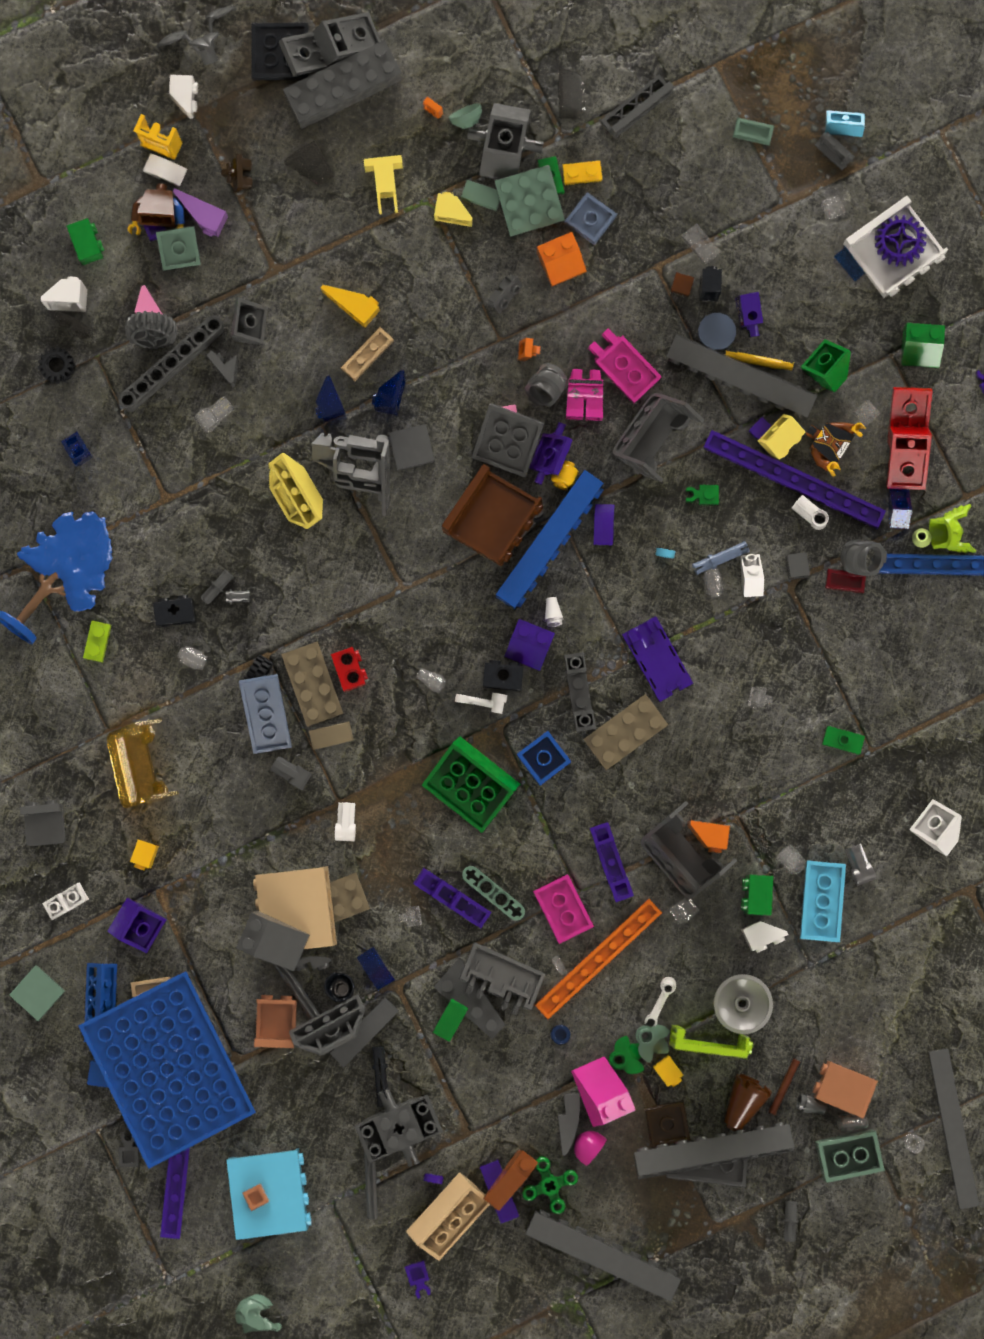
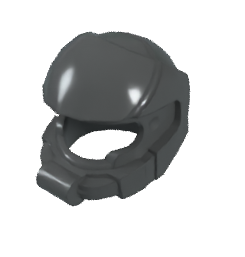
(551, 380)
(854, 557)

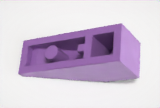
(206, 216)

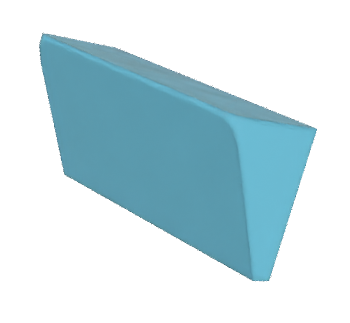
(845, 123)

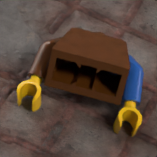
(157, 209)

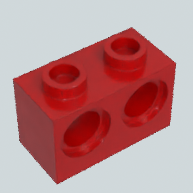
(345, 670)

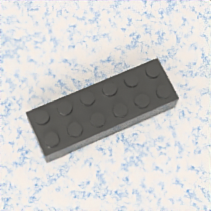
(342, 84)

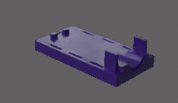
(657, 658)

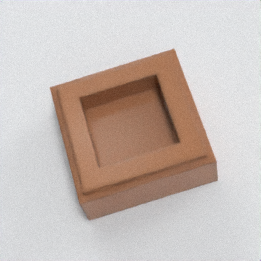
(255, 1197)

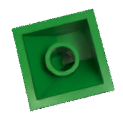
(828, 365)

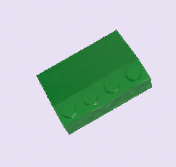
(470, 784)

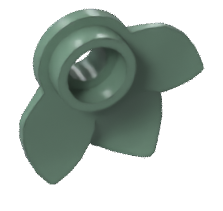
(653, 1043)

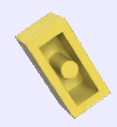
(781, 436)

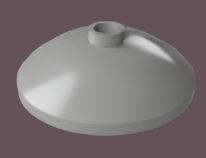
(757, 1004)

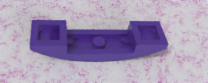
(611, 862)

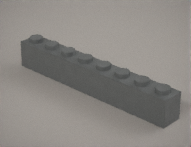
(741, 375)
(713, 1151)
(603, 1255)

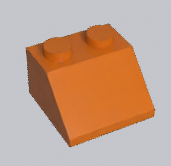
(561, 259)
(710, 835)

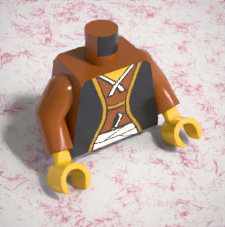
(831, 443)

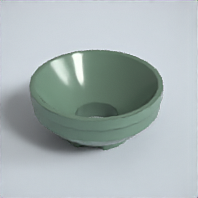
(466, 116)

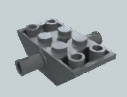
(499, 157)
(379, 1133)

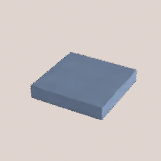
(590, 218)

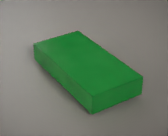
(450, 1020)

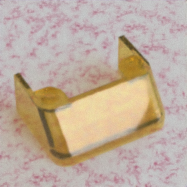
(134, 766)

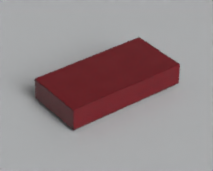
(844, 581)

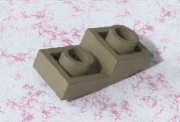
(331, 735)

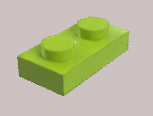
(97, 641)

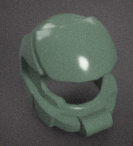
(249, 1314)

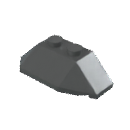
(330, 1028)

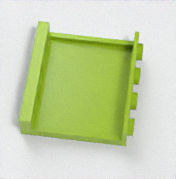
(678, 1042)

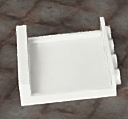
(889, 277)

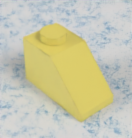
(451, 210)

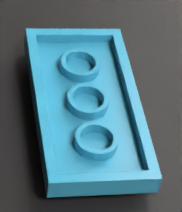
(823, 901)

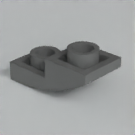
(319, 962)

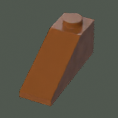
(510, 1179)

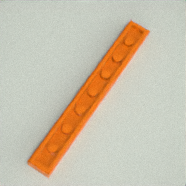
(598, 959)

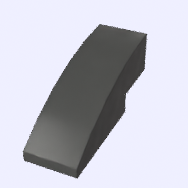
(569, 1120)

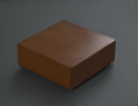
(682, 284)

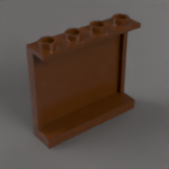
(492, 516)

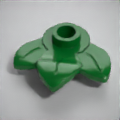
(629, 1055)

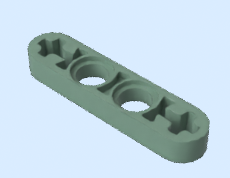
(491, 896)

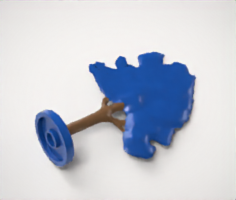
(76, 556)

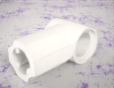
(808, 511)
(345, 828)

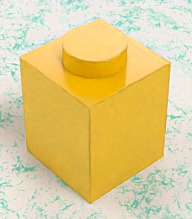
(144, 855)
(668, 1071)

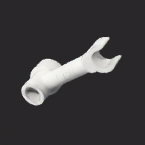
(496, 702)
(662, 998)

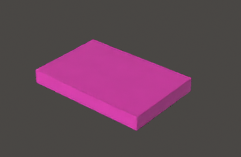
(563, 909)

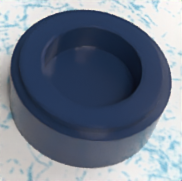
(560, 1034)

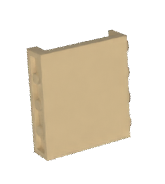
(300, 901)

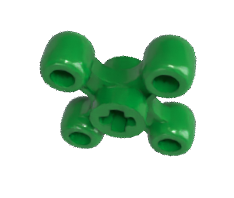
(559, 1181)

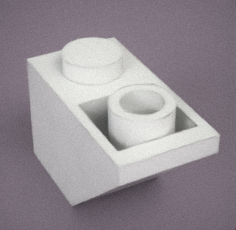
(182, 92)
(752, 575)
(761, 934)

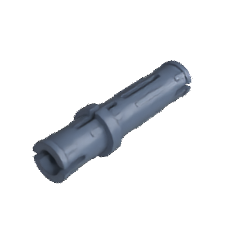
(713, 561)

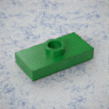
(552, 162)
(843, 740)

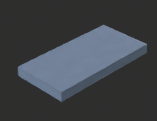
(265, 713)

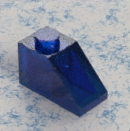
(328, 402)
(899, 508)
(375, 968)

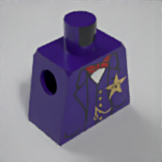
(746, 305)

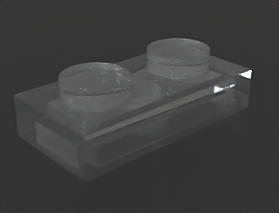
(701, 244)

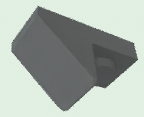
(227, 370)

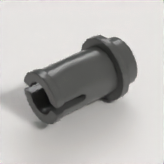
(237, 596)

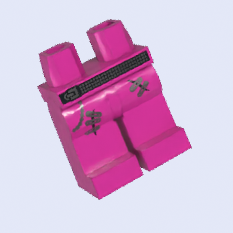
(585, 390)

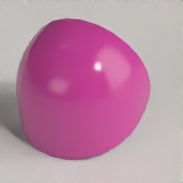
(588, 1146)

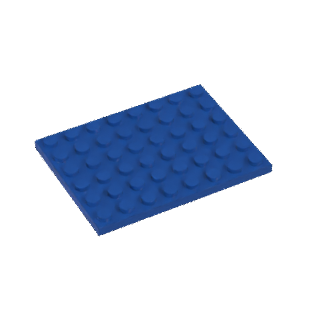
(167, 1069)

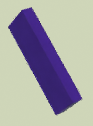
(490, 1173)

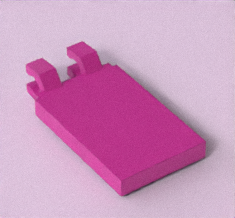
(624, 366)

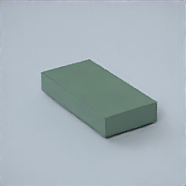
(753, 131)
(480, 195)

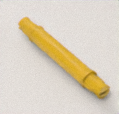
(760, 361)

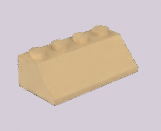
(448, 1217)

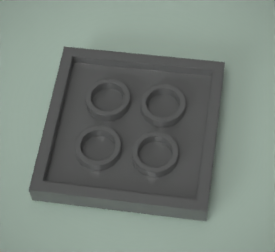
(507, 440)

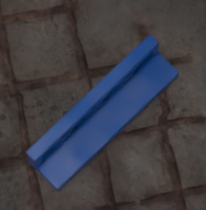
(105, 988)

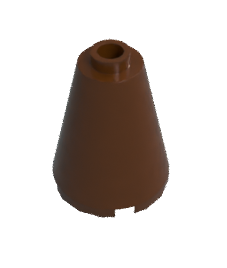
(744, 1101)

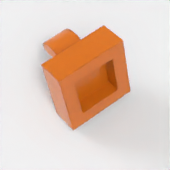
(527, 349)

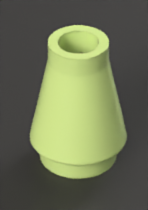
(921, 543)

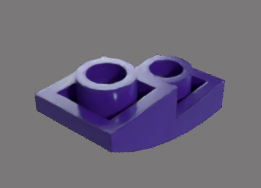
(604, 524)

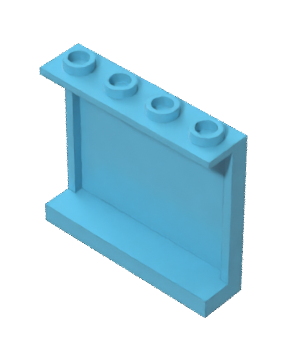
(283, 1184)

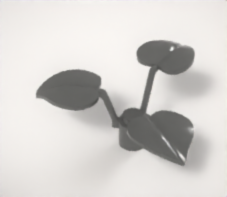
(206, 42)

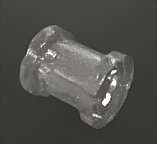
(908, 1140)

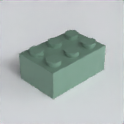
(849, 1155)

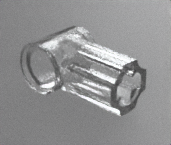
(210, 417)

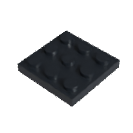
(266, 54)

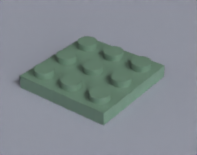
(529, 200)

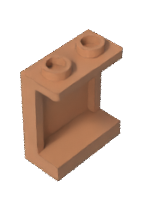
(275, 1021)

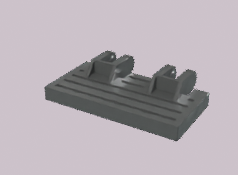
(503, 975)

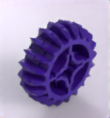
(907, 241)

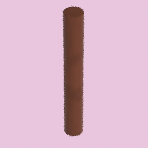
(784, 1086)

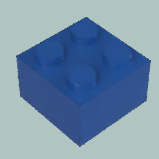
(543, 758)

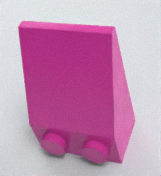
(602, 1092)

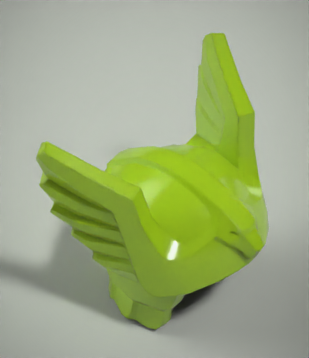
(947, 531)

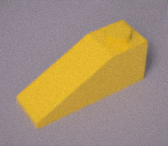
(354, 304)

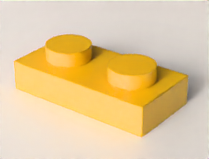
(582, 172)

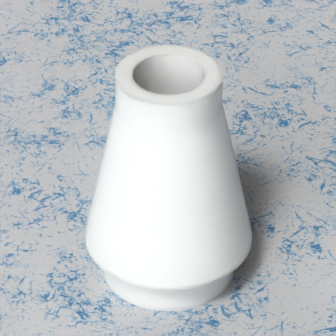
(553, 614)

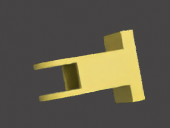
(384, 176)

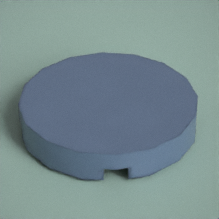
(717, 331)

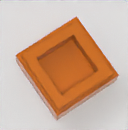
(433, 108)

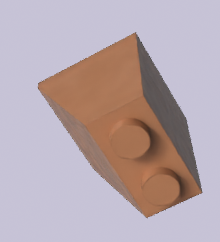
(844, 1089)

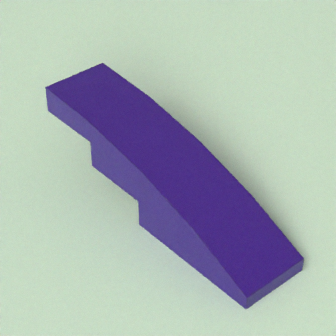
(452, 898)

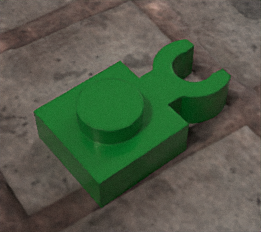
(706, 494)

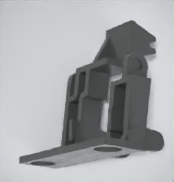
(346, 474)

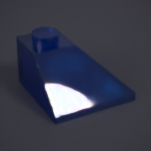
(390, 394)

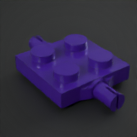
(550, 453)

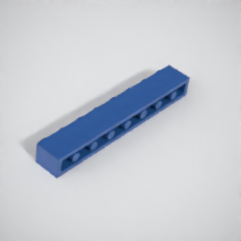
(549, 540)

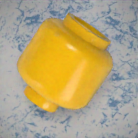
(566, 477)

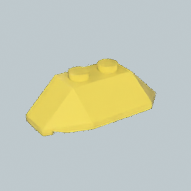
(295, 491)

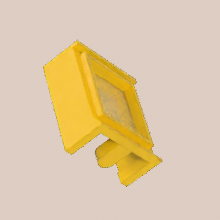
(157, 142)

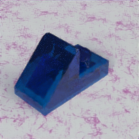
(77, 449)

